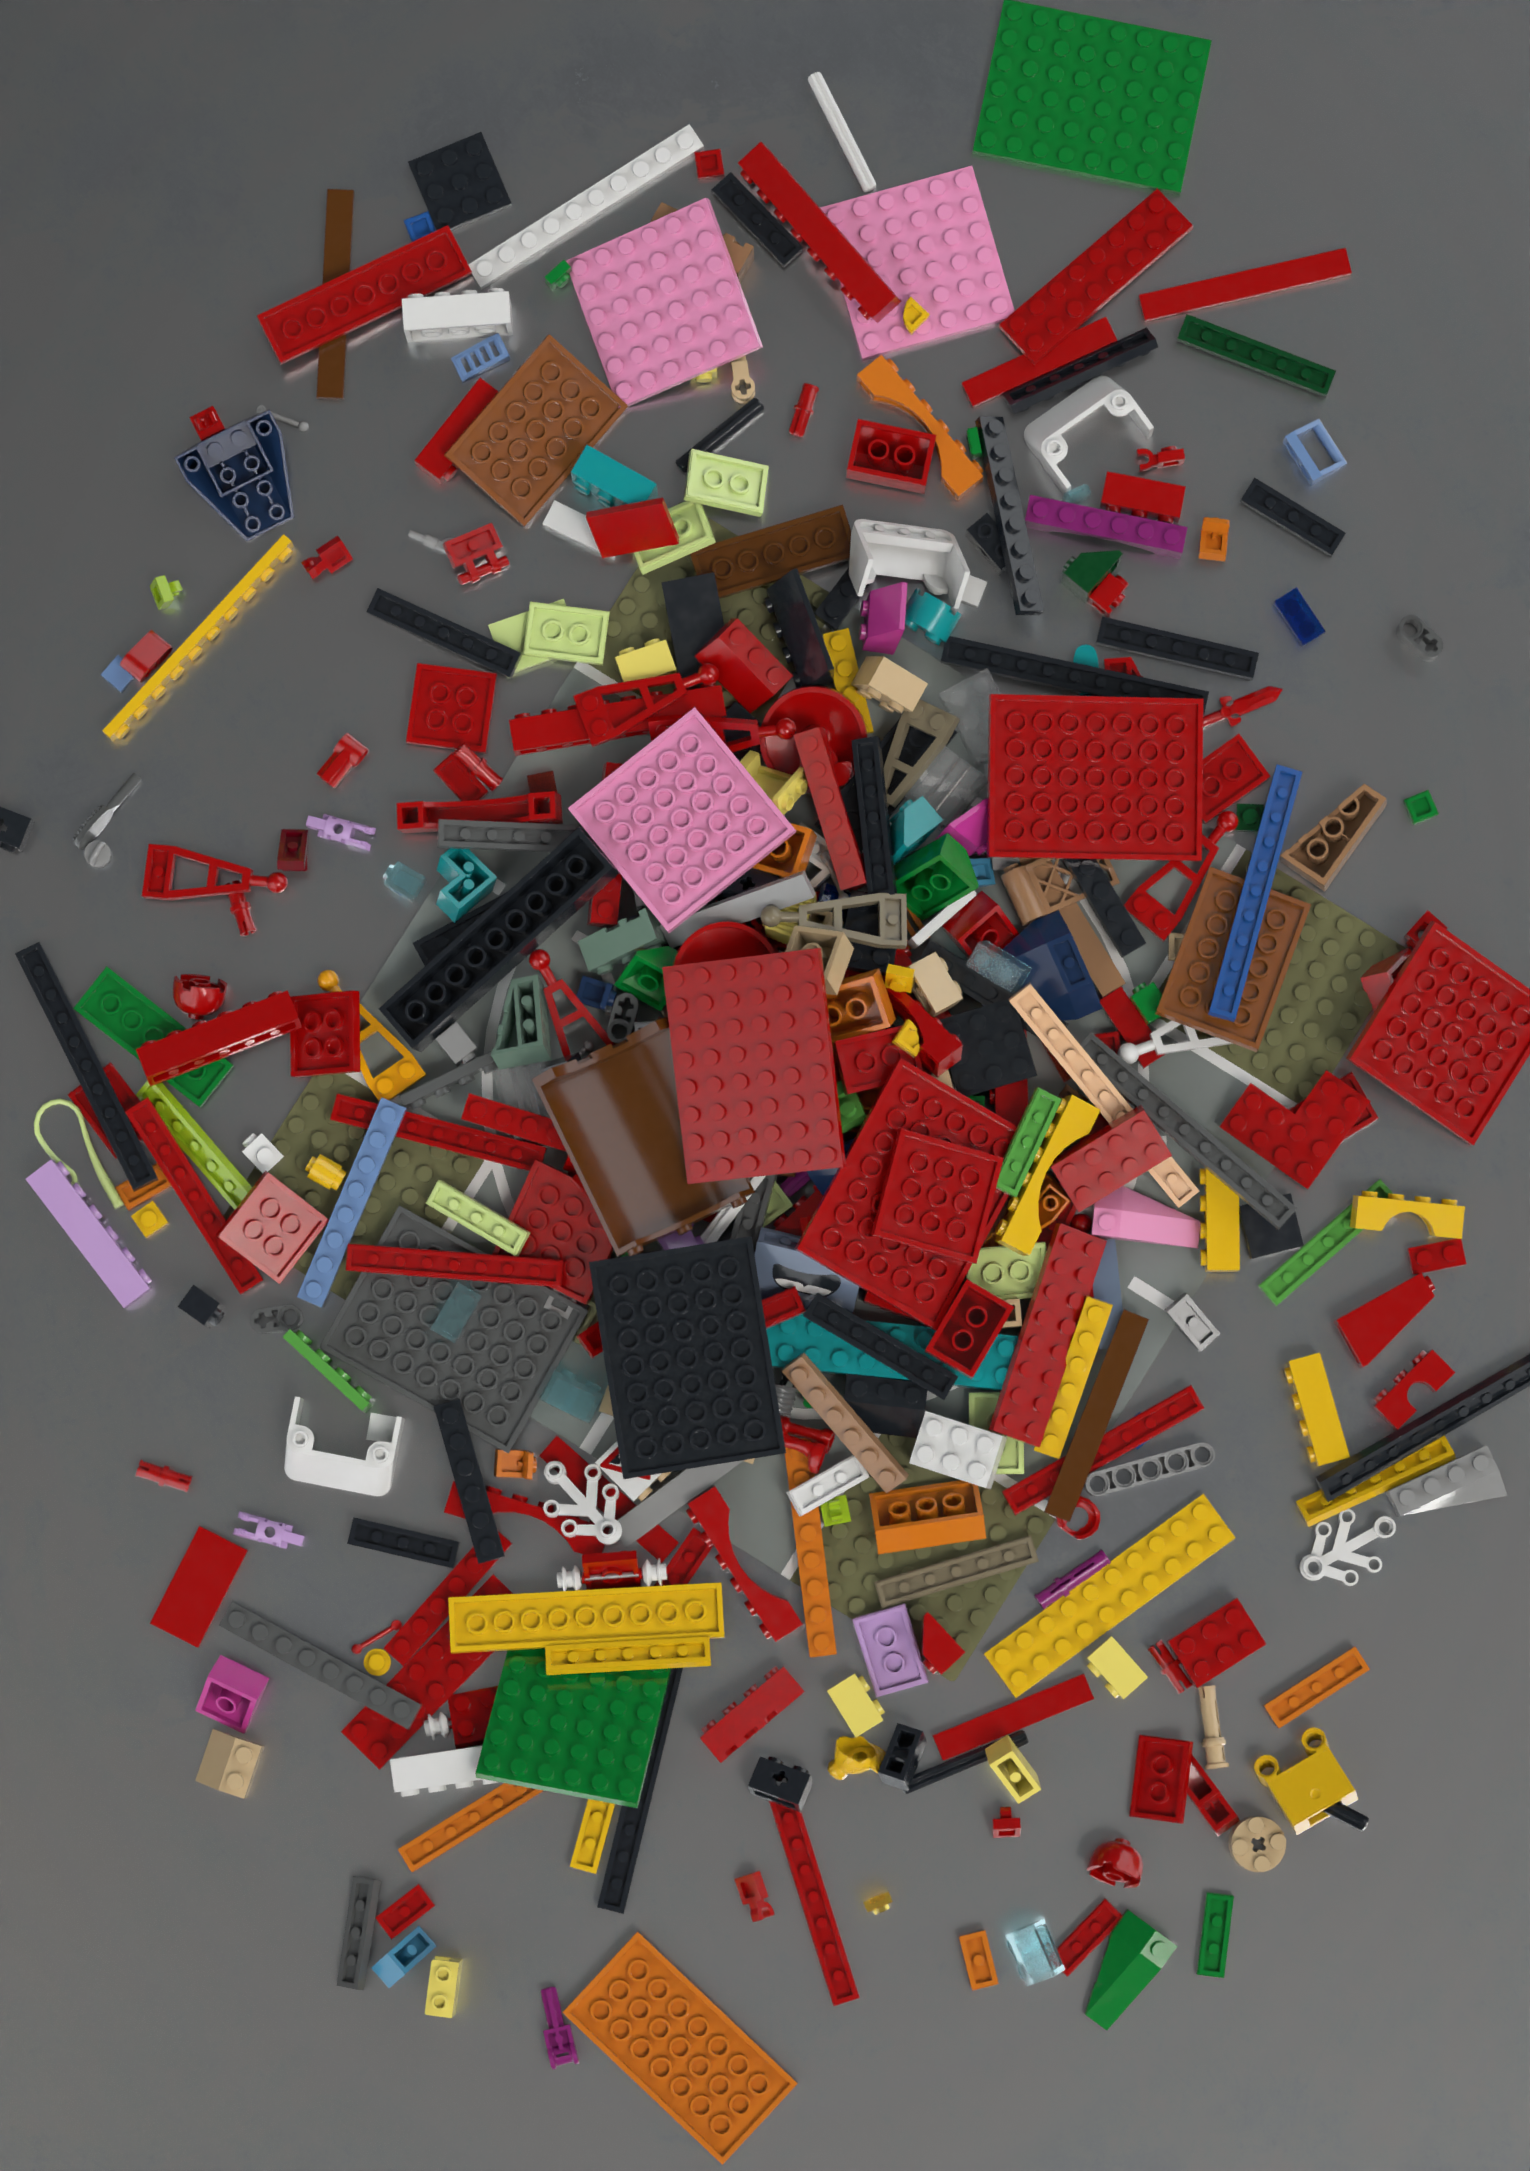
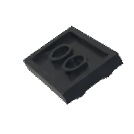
(865, 957)

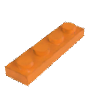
(1316, 1687)

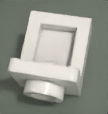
(261, 1152)

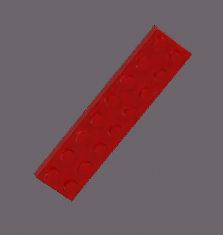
(1095, 276)
(363, 294)
(1047, 1335)
(428, 1680)

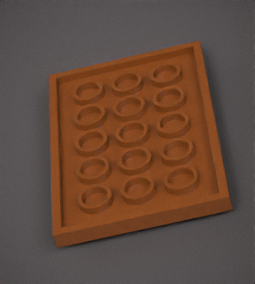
(535, 430)
(1202, 952)

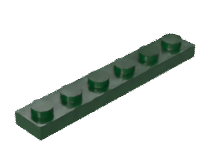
(1256, 355)

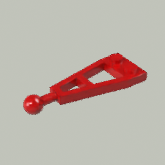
(595, 714)
(784, 729)
(160, 873)
(1151, 912)
(540, 960)

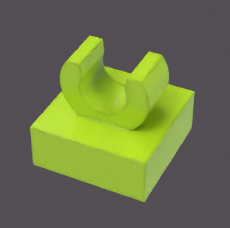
(164, 592)
(835, 1511)

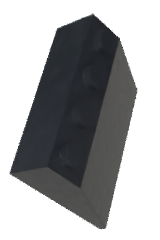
(799, 631)

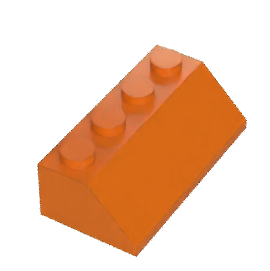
(927, 1516)

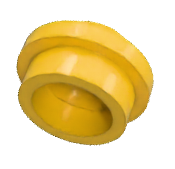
(377, 1662)

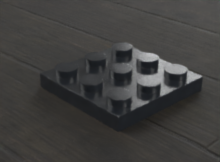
(460, 183)
(992, 1049)

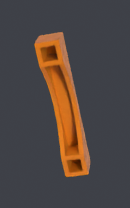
(886, 386)

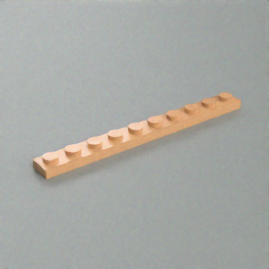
(1093, 1082)

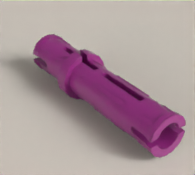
(1072, 1579)

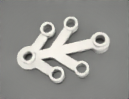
(585, 1506)
(1343, 1550)

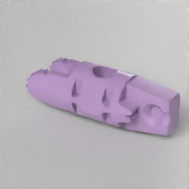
(329, 824)
(282, 1536)

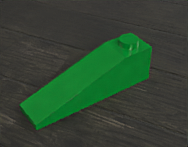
(1130, 1963)

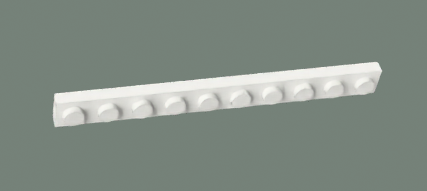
(585, 206)

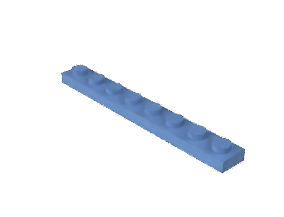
(352, 1202)

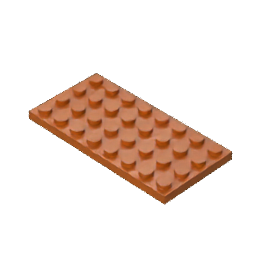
(680, 2047)

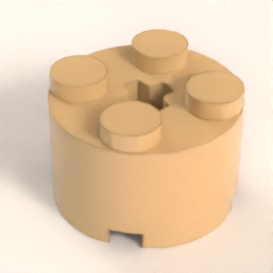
(1272, 1840)

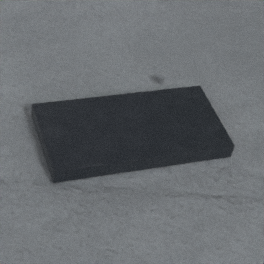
(692, 617)

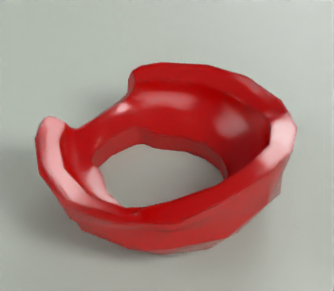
(1092, 1524)

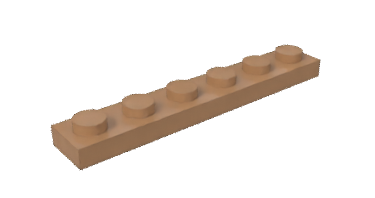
(845, 1422)

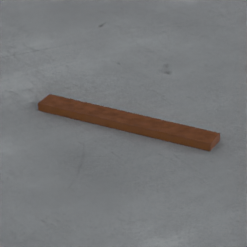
(336, 263)
(1096, 1415)

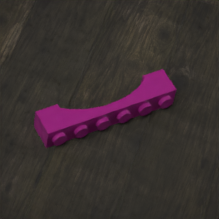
(1144, 533)

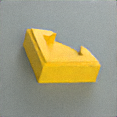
(914, 315)
(908, 1038)

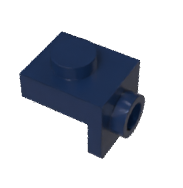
(596, 993)

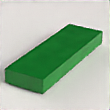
(1215, 1935)

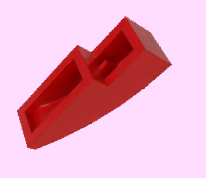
(1209, 1800)

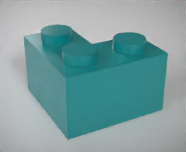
(468, 882)

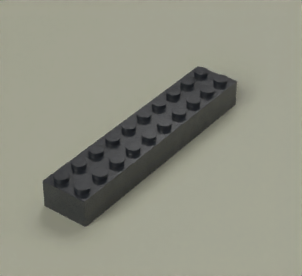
(499, 940)

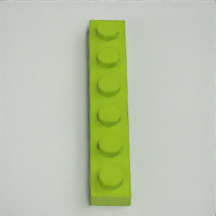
(197, 1144)

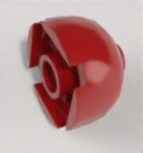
(198, 995)
(1116, 1862)

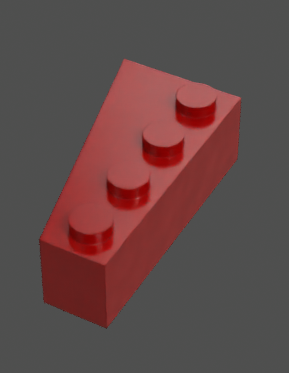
(751, 1714)

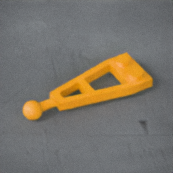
(399, 1075)

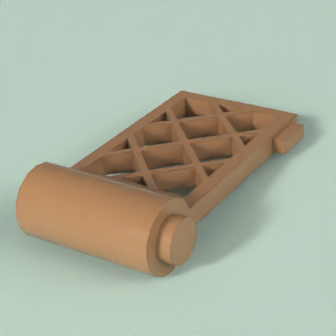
(1028, 895)

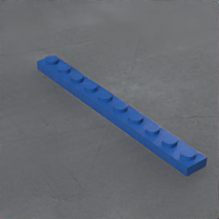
(1255, 893)

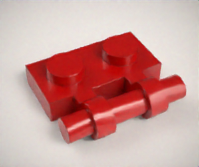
(474, 545)

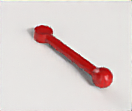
(395, 1625)

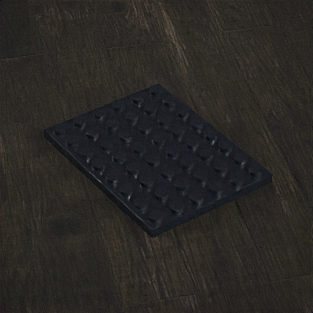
(687, 1357)

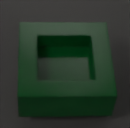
(1249, 817)

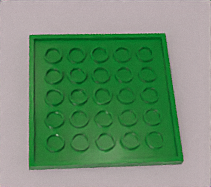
(572, 1730)

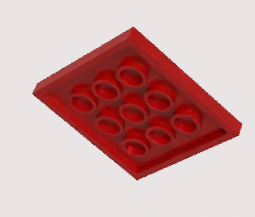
(937, 1196)
(560, 1227)

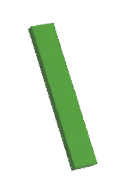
(1315, 1253)

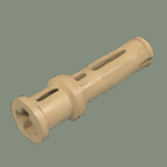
(1213, 1741)

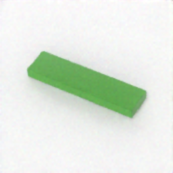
(1027, 1141)

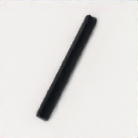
(959, 1764)

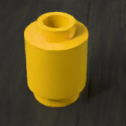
(325, 1172)

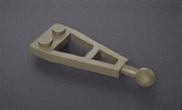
(930, 721)
(891, 918)

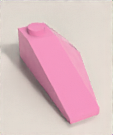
(1138, 1218)

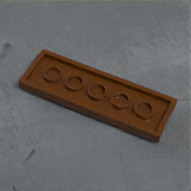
(774, 551)

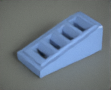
(484, 366)

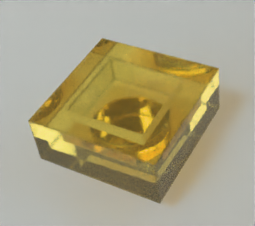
(878, 1903)

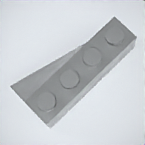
(1455, 1483)

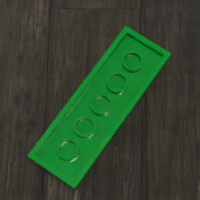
(134, 1019)

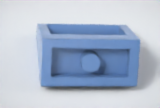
(1304, 460)

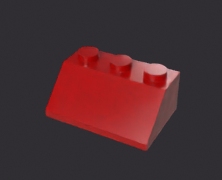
(891, 456)
(744, 665)

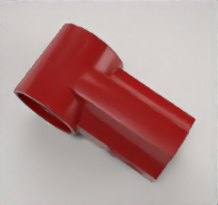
(346, 754)

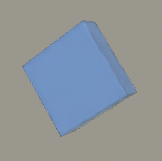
(117, 675)

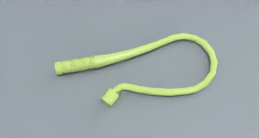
(101, 1173)

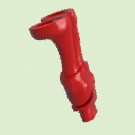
(814, 1451)

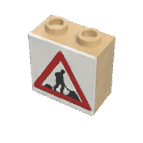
(635, 1487)

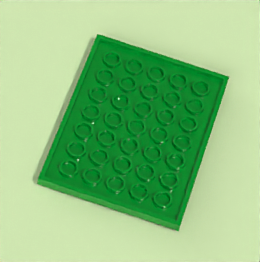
(1092, 96)

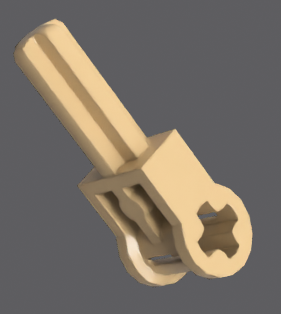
(741, 377)

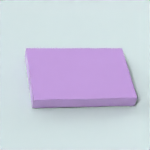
(890, 1650)

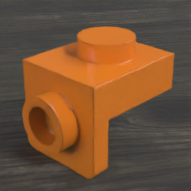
(1214, 539)
(514, 1464)

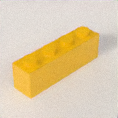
(1220, 1225)
(1317, 1410)

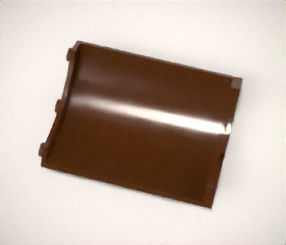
(626, 1140)

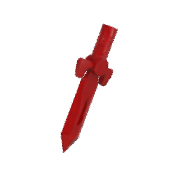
(1242, 705)

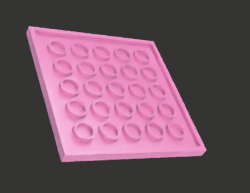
(929, 245)
(664, 303)
(682, 820)

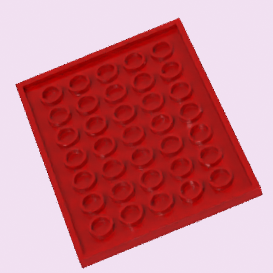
(1095, 777)
(754, 1066)
(842, 1224)

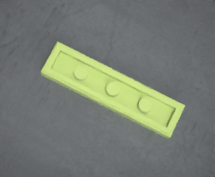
(478, 1217)

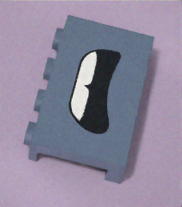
(784, 1267)

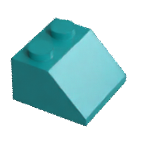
(912, 827)

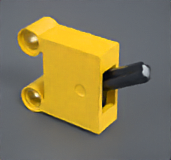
(1312, 1787)

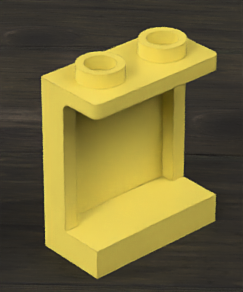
(779, 786)
(443, 1986)

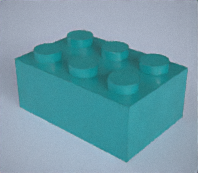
(610, 480)

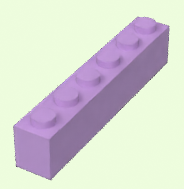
(88, 1232)

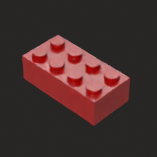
(1110, 1158)

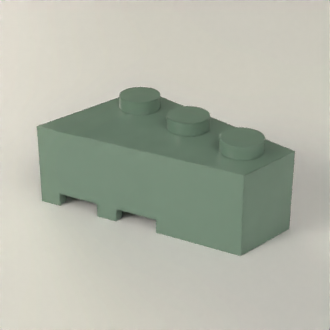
(621, 942)
(525, 1025)

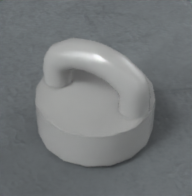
(98, 854)

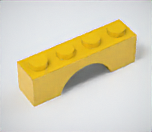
(1374, 1212)

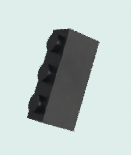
(887, 1404)

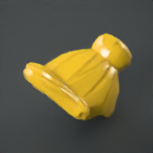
(854, 1757)

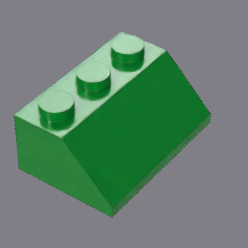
(935, 876)

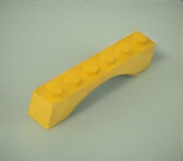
(1022, 1222)

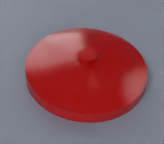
(812, 708)
(722, 942)

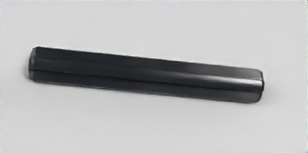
(724, 431)

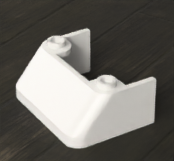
(1045, 432)
(909, 554)
(320, 1468)

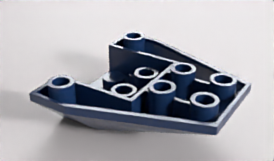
(242, 475)
(1056, 967)

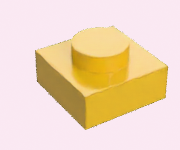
(899, 978)
(149, 1219)

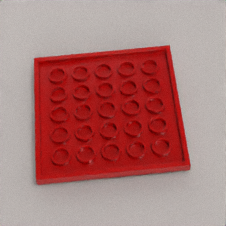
(1448, 1033)

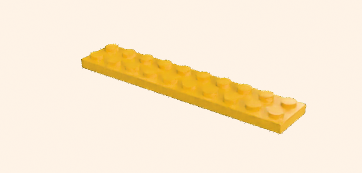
(1109, 1595)
(585, 1617)

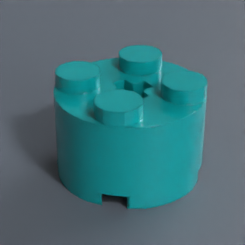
(930, 616)

